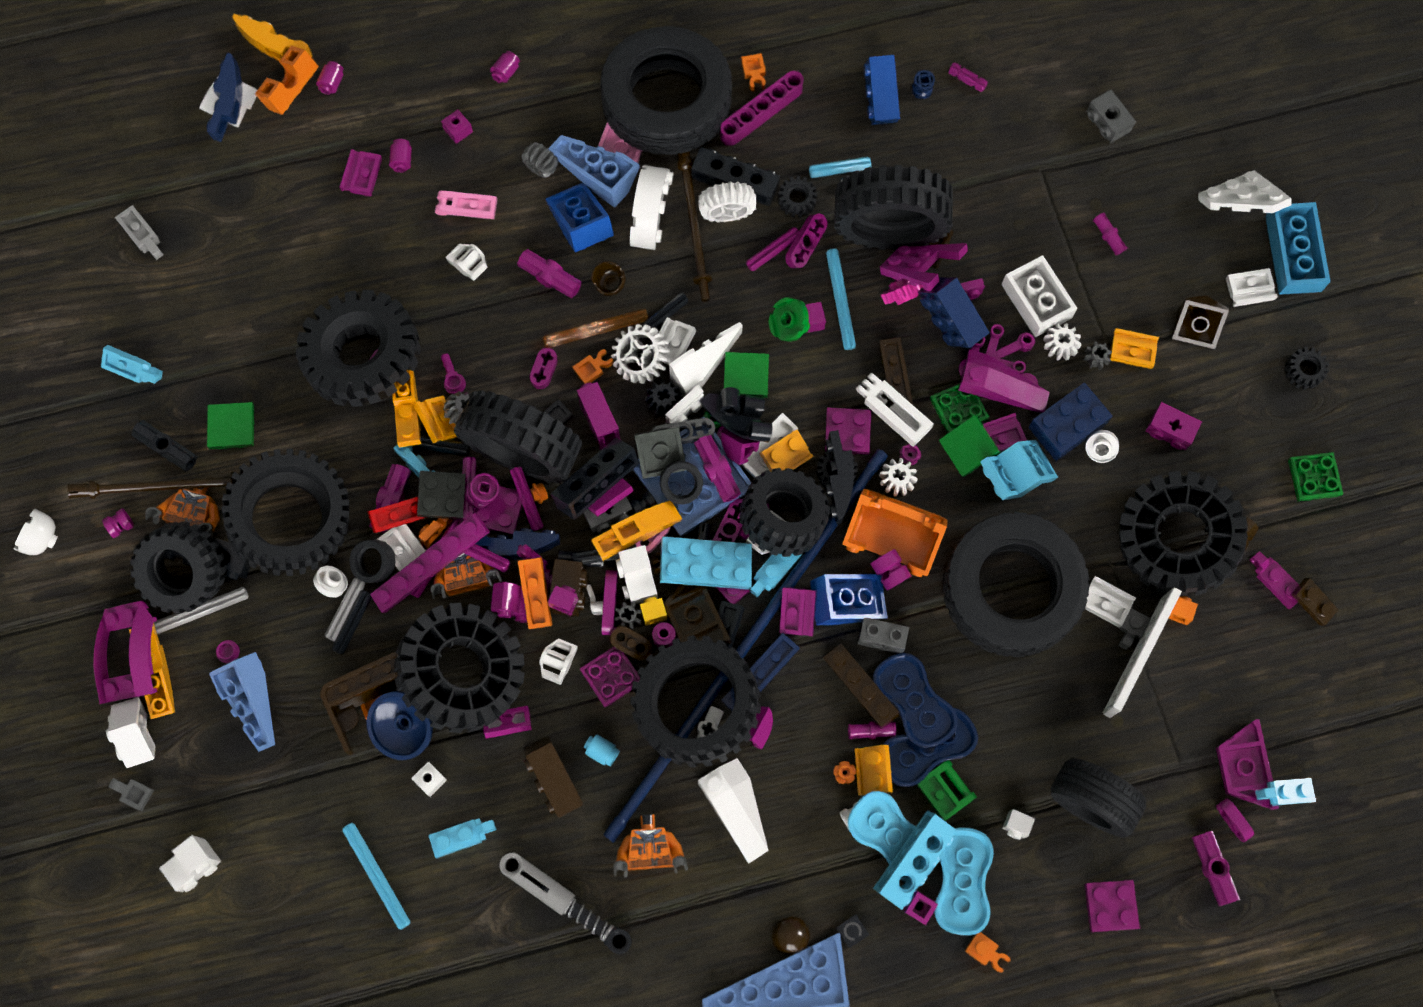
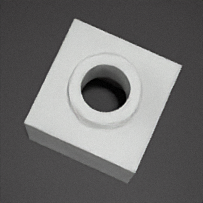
(435, 783)
(1018, 824)

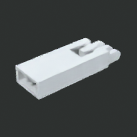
(900, 416)

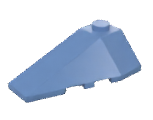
(602, 171)
(246, 691)

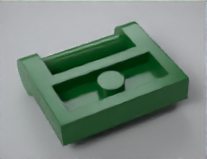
(939, 793)

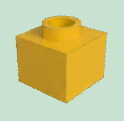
(653, 611)

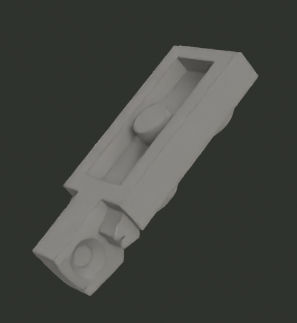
(139, 231)

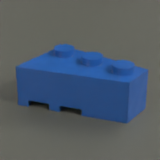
(882, 89)

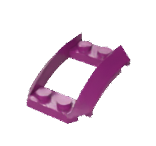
(140, 662)

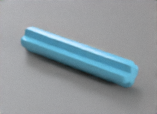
(839, 167)

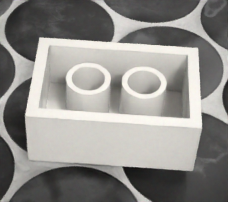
(1039, 296)

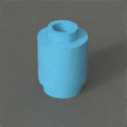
(601, 750)

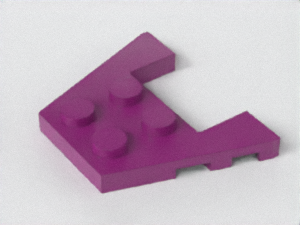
(914, 261)

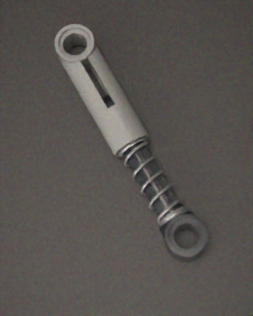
(562, 901)

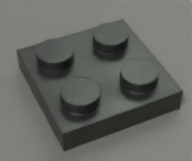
(658, 450)
(441, 495)

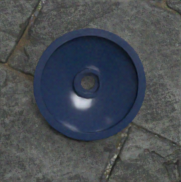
(390, 731)

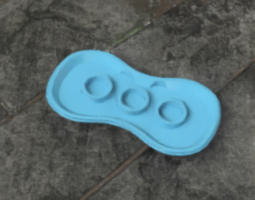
(880, 825)
(963, 898)

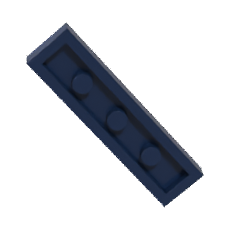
(768, 665)

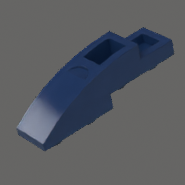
(229, 91)
(508, 548)

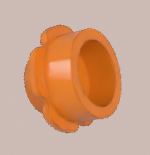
(539, 493)
(844, 766)

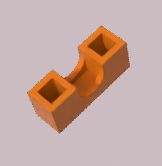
(298, 70)

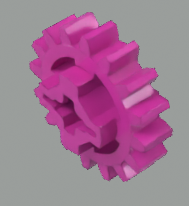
(900, 292)

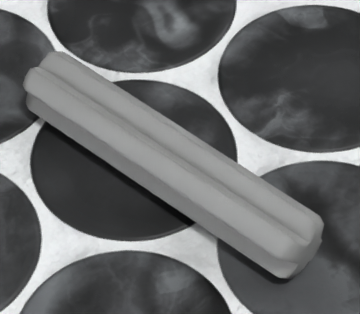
(344, 609)

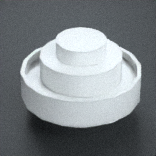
(1102, 446)
(330, 581)

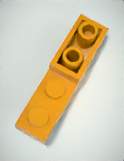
(264, 37)
(406, 417)
(636, 528)
(162, 702)

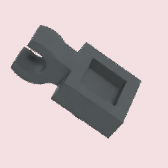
(1134, 627)
(133, 794)

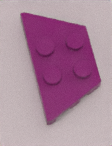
(1245, 764)

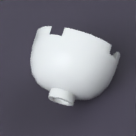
(36, 534)

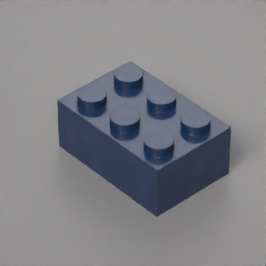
(953, 313)
(1070, 421)

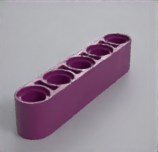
(756, 116)

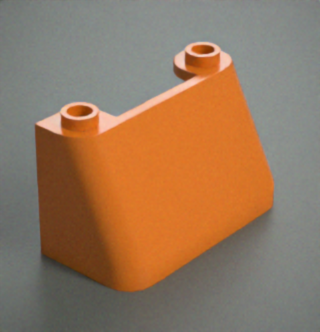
(890, 524)

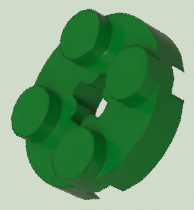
(799, 319)

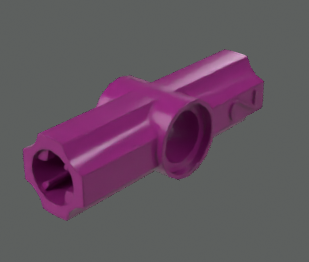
(549, 273)
(717, 468)
(394, 488)
(1222, 882)

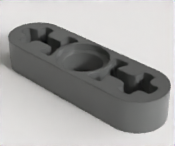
(688, 424)

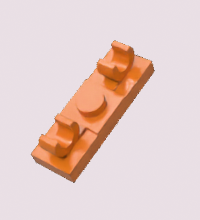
(535, 593)

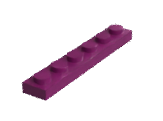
(429, 563)

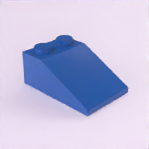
(580, 217)
(848, 598)

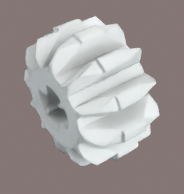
(1064, 349)
(901, 471)

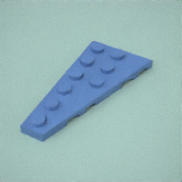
(802, 980)

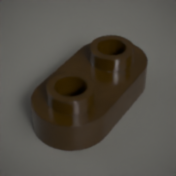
(629, 642)

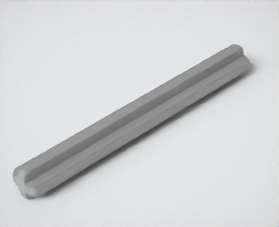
(208, 607)

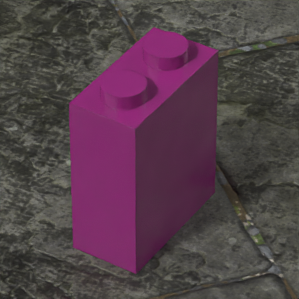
(597, 414)

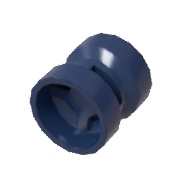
(923, 84)

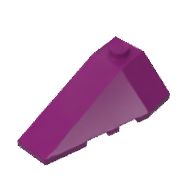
(996, 381)

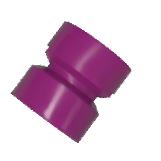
(481, 490)
(890, 569)

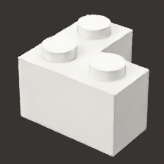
(636, 570)
(129, 732)
(191, 862)

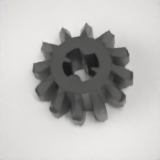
(539, 160)
(455, 406)

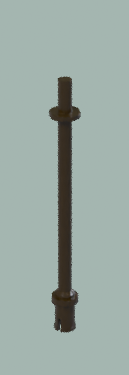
(685, 164)
(94, 489)

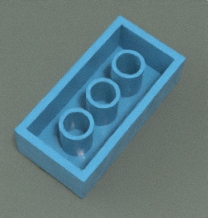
(1298, 249)

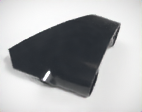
(739, 413)

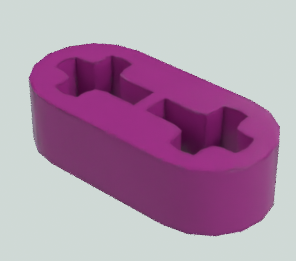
(539, 366)
(1235, 820)

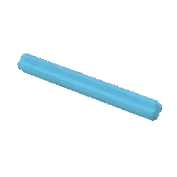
(841, 299)
(376, 876)

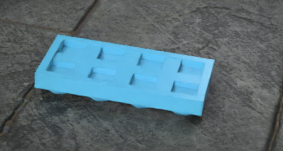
(706, 563)

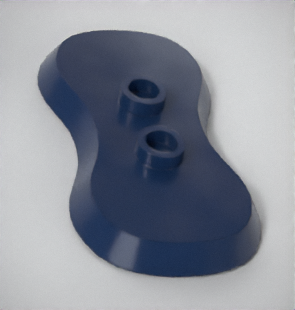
(924, 714)
(913, 763)

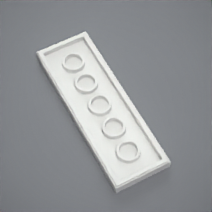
(1141, 653)

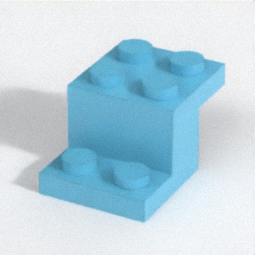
(1018, 469)

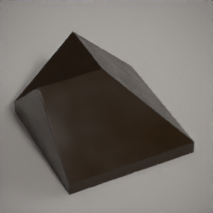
(1200, 321)

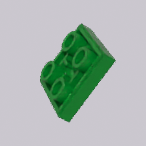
(747, 373)
(957, 407)
(230, 425)
(969, 445)
(1315, 476)

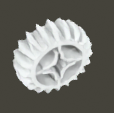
(727, 202)
(656, 349)

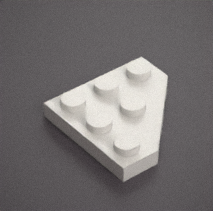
(1246, 193)

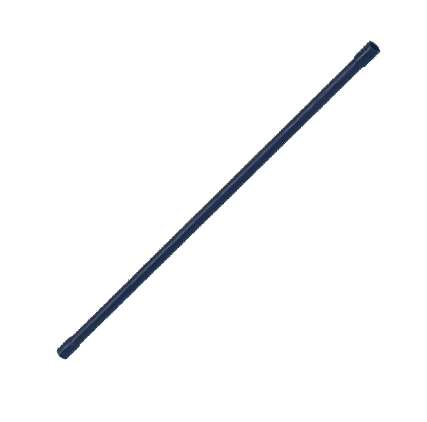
(619, 822)

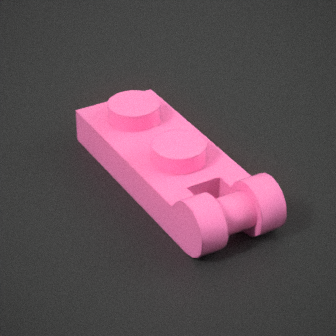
(466, 205)

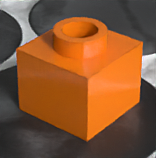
(1183, 610)

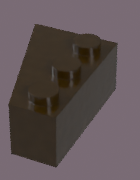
(552, 777)

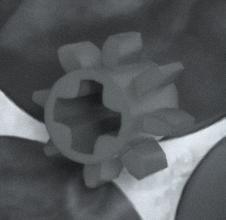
(1100, 351)
(631, 609)

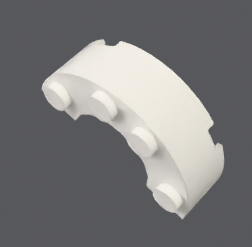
(648, 206)

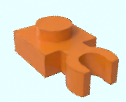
(754, 68)
(590, 369)
(431, 532)
(984, 950)

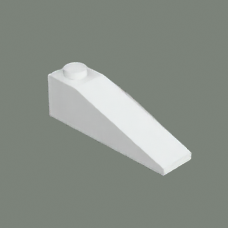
(697, 366)
(735, 804)

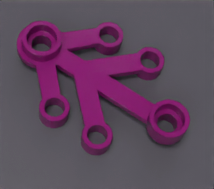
(1005, 351)

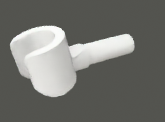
(596, 607)

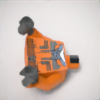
(187, 507)
(462, 576)
(649, 849)

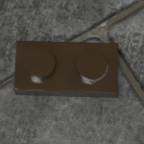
(1314, 601)

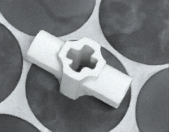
(712, 719)

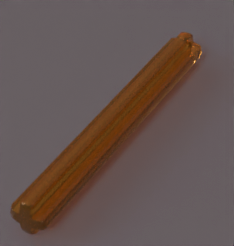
(595, 328)

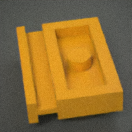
(1134, 348)
(433, 419)
(787, 452)
(873, 769)

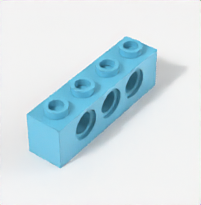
(902, 863)

